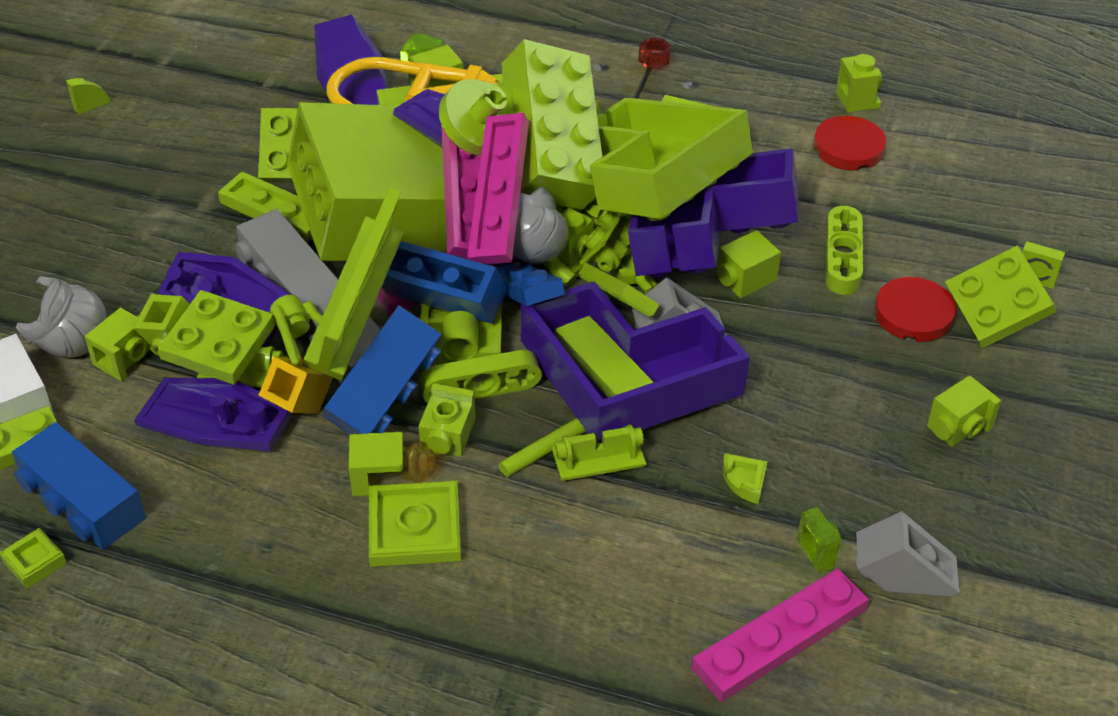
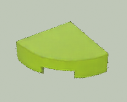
(86, 95)
(744, 476)

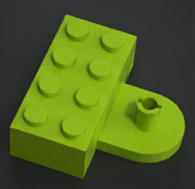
(559, 102)

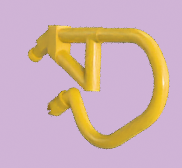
(423, 73)

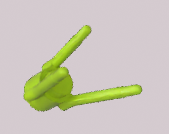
(293, 321)

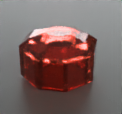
(654, 53)

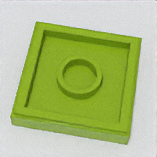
(414, 523)

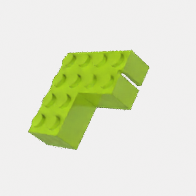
(664, 154)

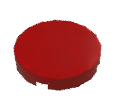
(849, 142)
(915, 308)

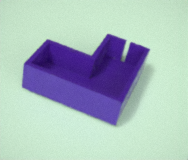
(750, 196)
(682, 355)

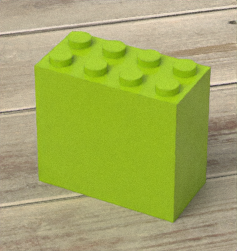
(347, 161)

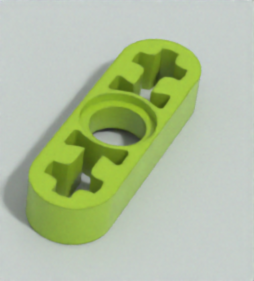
(834, 259)
(506, 363)

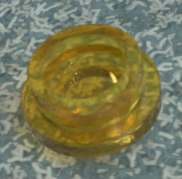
(418, 462)

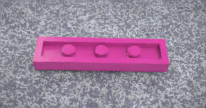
(460, 187)
(498, 189)
(779, 634)

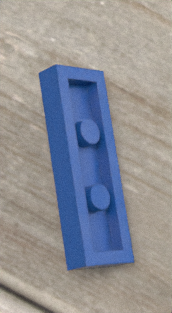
(528, 283)

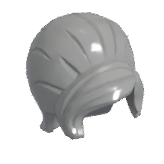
(539, 228)
(64, 318)

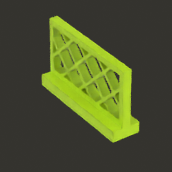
(355, 292)

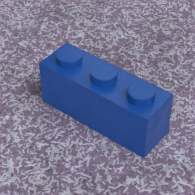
(445, 281)
(383, 375)
(78, 486)

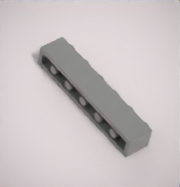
(289, 262)

